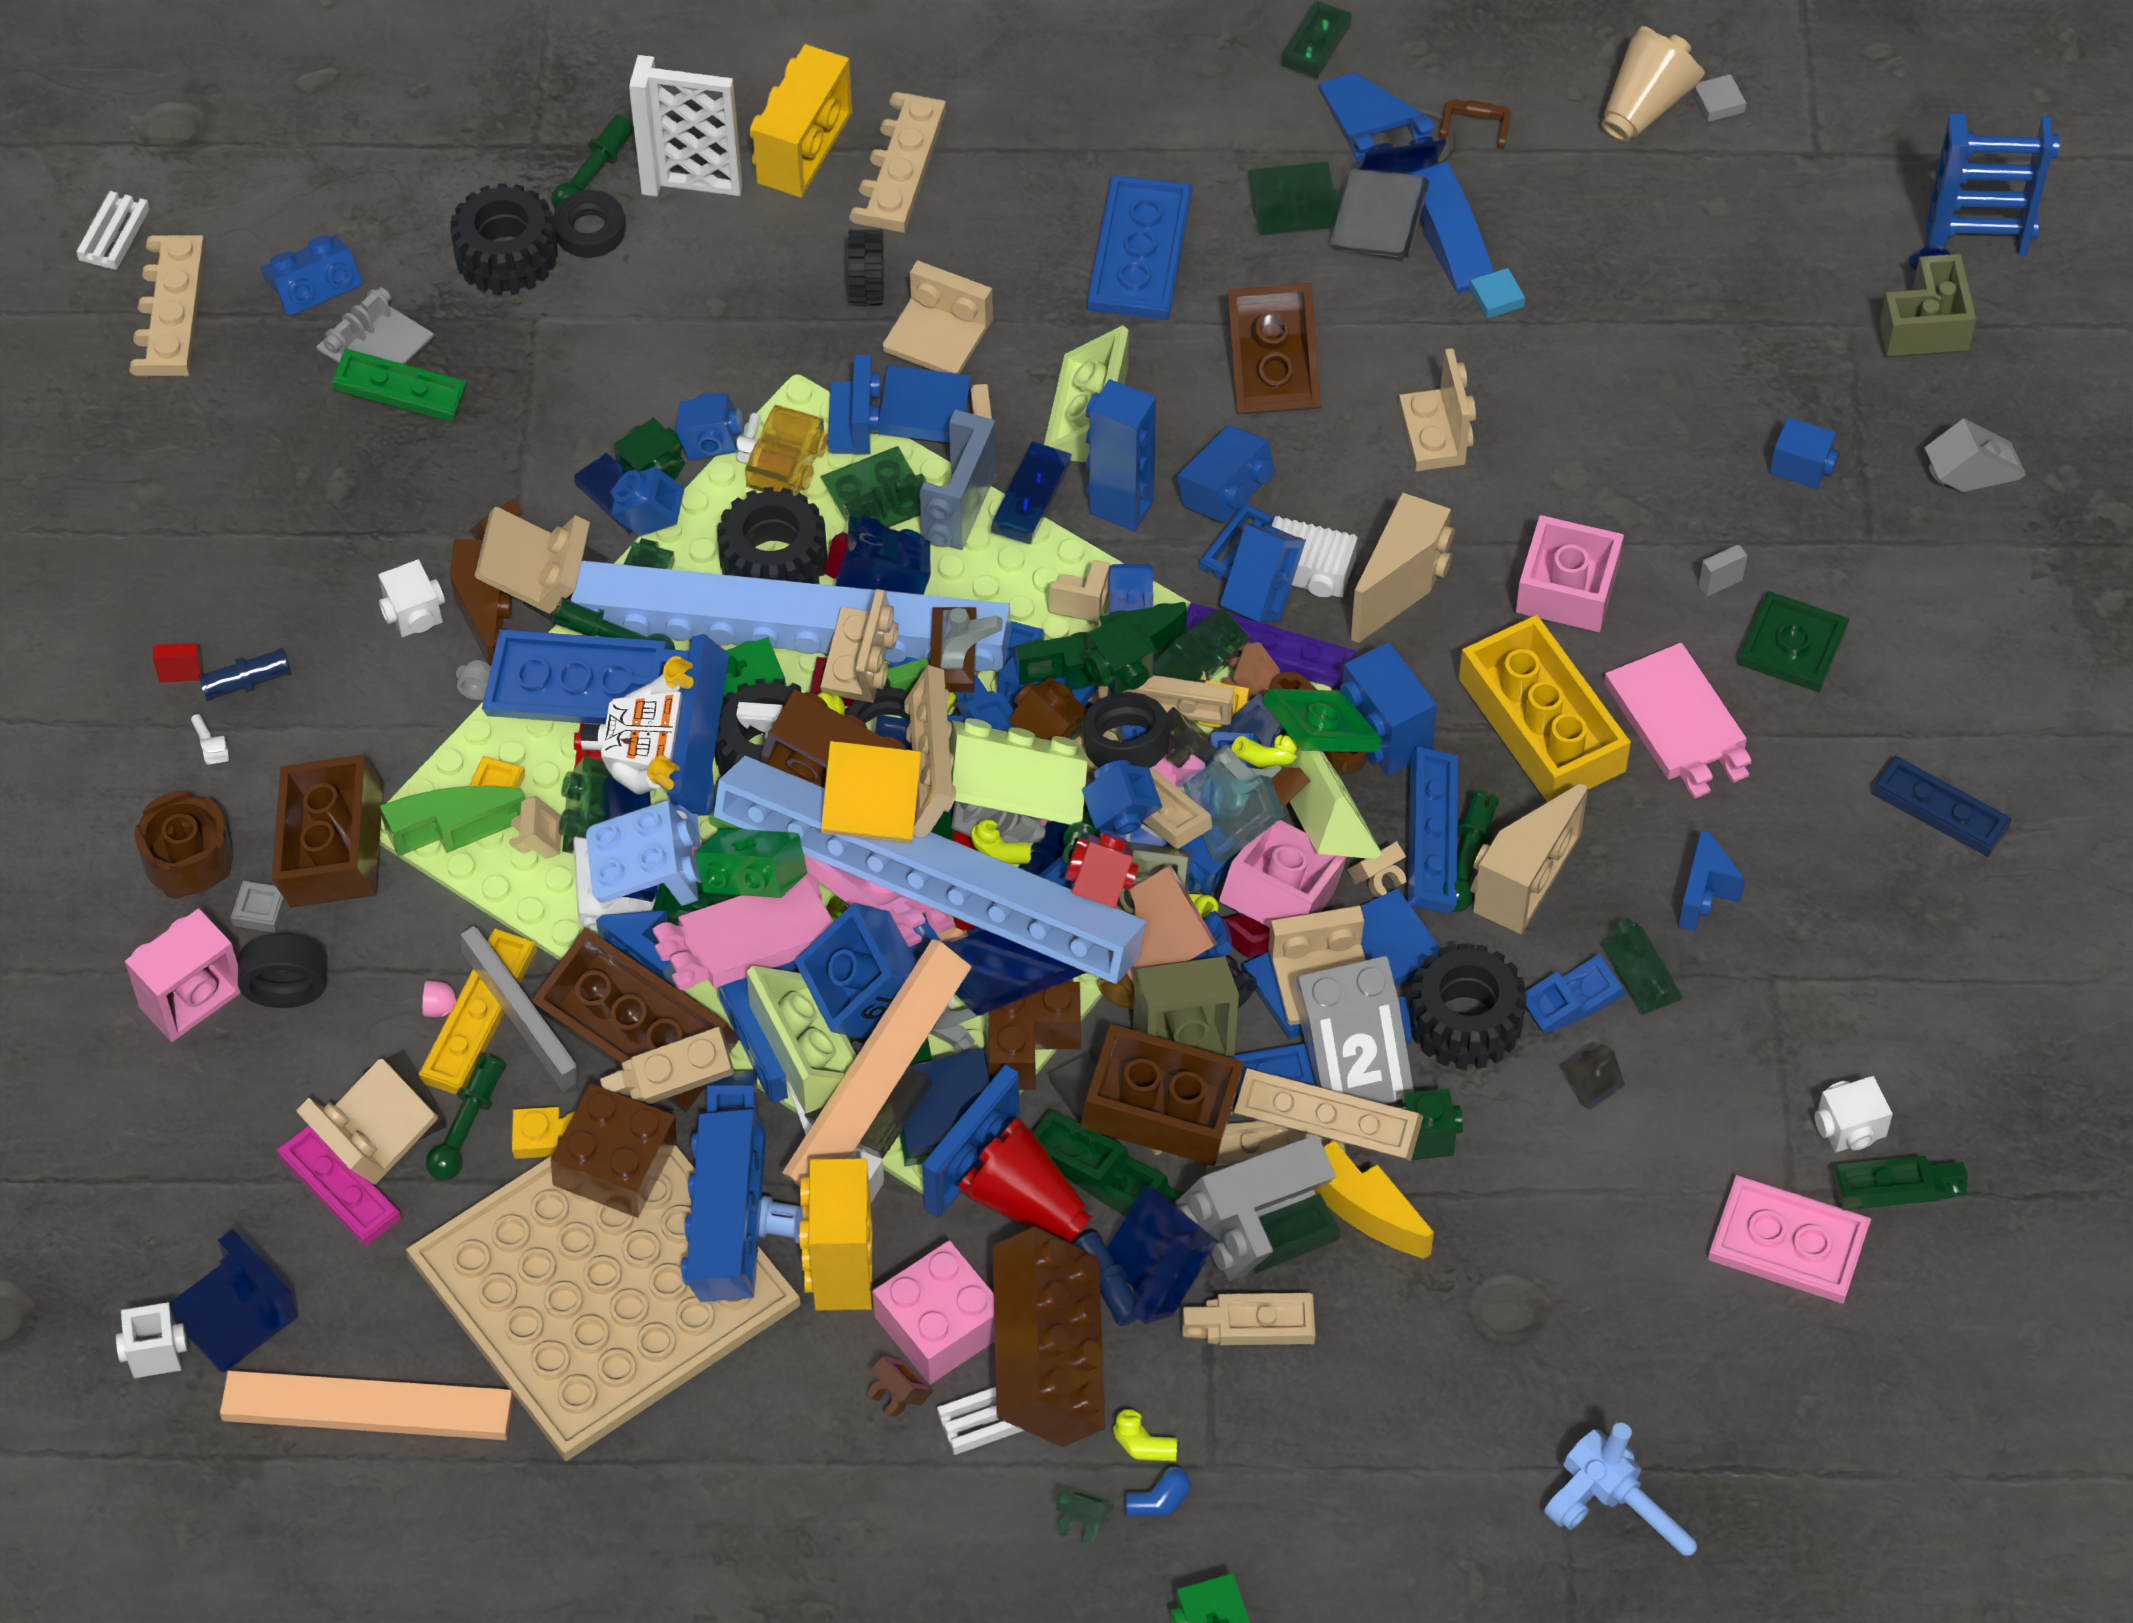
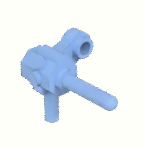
(1609, 1472)

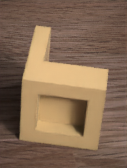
(1081, 596)

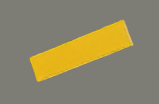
(474, 1018)

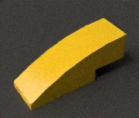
(1374, 1205)

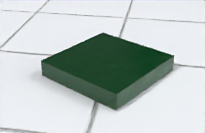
(1793, 641)

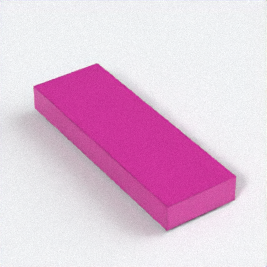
(342, 1191)

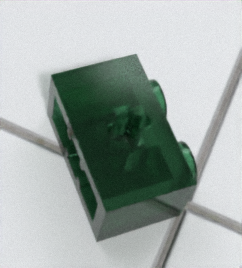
(1203, 649)

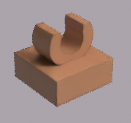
(1253, 670)

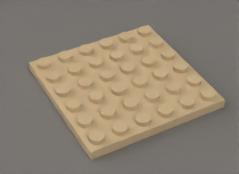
(587, 1301)

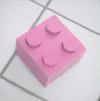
(1569, 573)
(1281, 876)
(184, 974)
(937, 1312)

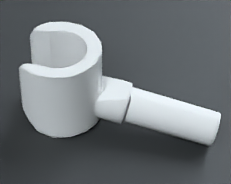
(747, 442)
(213, 748)

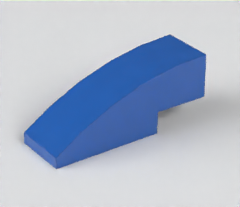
(1452, 228)

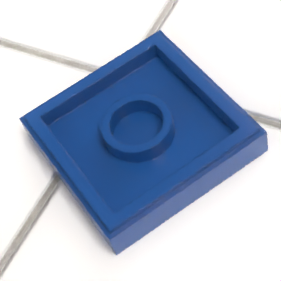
(921, 402)

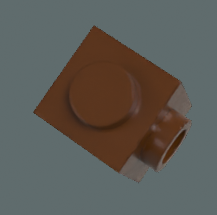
(1048, 710)

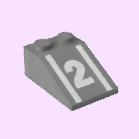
(1355, 1030)

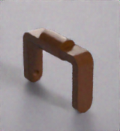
(1477, 110)

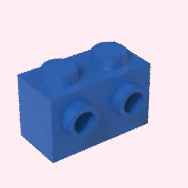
(1226, 473)

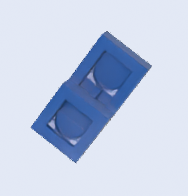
(1570, 998)

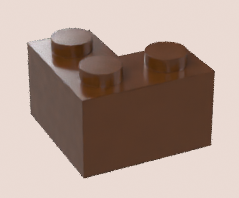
(1034, 1023)

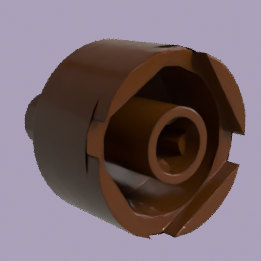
(183, 844)

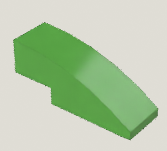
(450, 815)

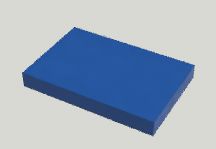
(968, 1139)

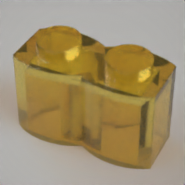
(786, 451)

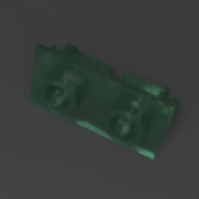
(1641, 967)

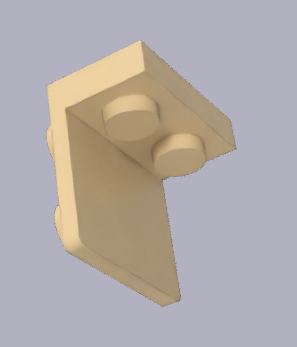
(941, 320)
(1440, 419)
(530, 560)
(859, 650)
(1312, 945)
(371, 1122)

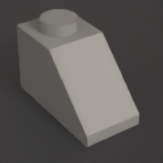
(1973, 458)

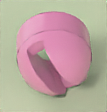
(437, 999)

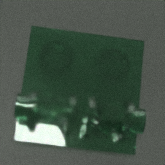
(1294, 198)
(877, 488)

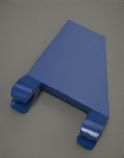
(1367, 110)

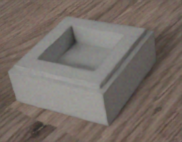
(1719, 98)
(1722, 570)
(258, 907)

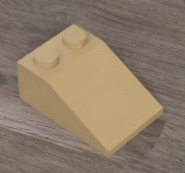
(1403, 564)
(1526, 860)

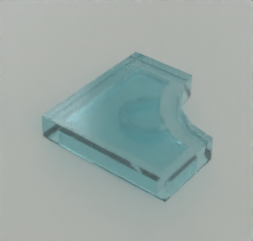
(1237, 808)

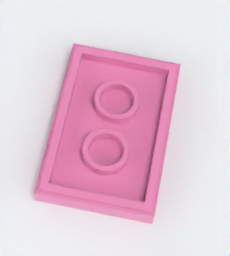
(1789, 1239)

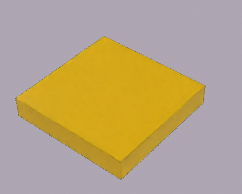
(870, 792)

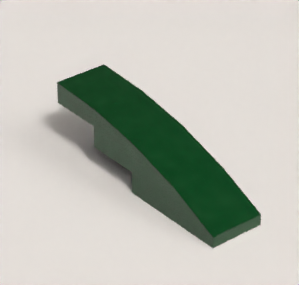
(1099, 1164)

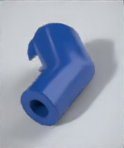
(1164, 1497)

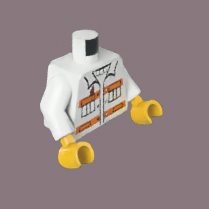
(642, 731)

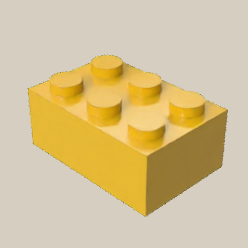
(801, 120)
(837, 1234)

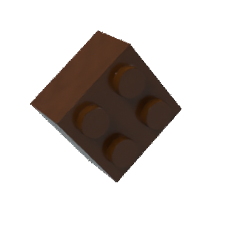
(613, 1150)

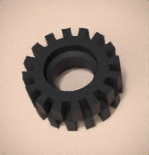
(866, 266)

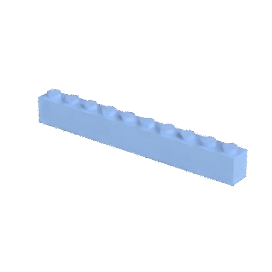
(755, 608)
(940, 875)

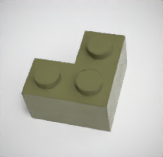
(1934, 314)

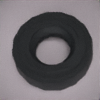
(589, 203)

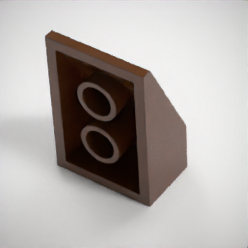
(1274, 348)

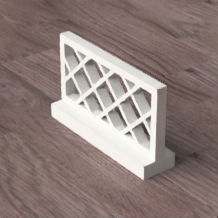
(655, 129)

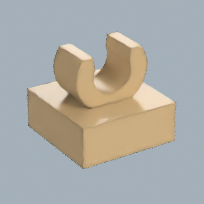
(537, 829)
(1376, 868)

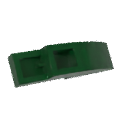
(1063, 655)

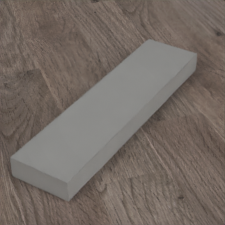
(519, 1008)

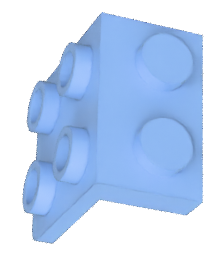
(642, 852)

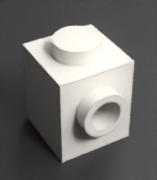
(410, 598)
(1853, 1114)
(151, 1340)

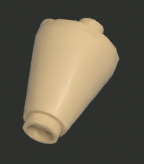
(1650, 82)

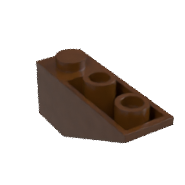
(479, 602)

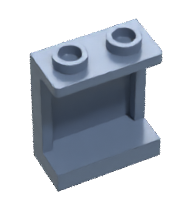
(952, 510)

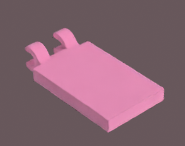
(1679, 718)
(853, 889)
(741, 933)

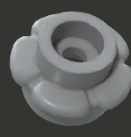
(473, 679)

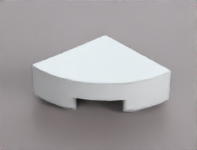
(758, 715)

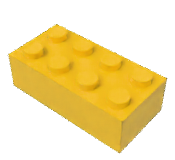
(1543, 709)

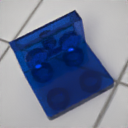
(883, 558)
(1160, 1254)
(234, 1305)

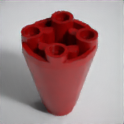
(1026, 1185)

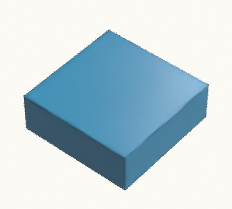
(1497, 293)

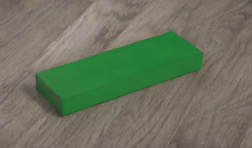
(399, 385)

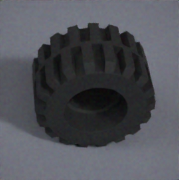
(508, 263)
(773, 518)
(732, 736)
(1473, 976)

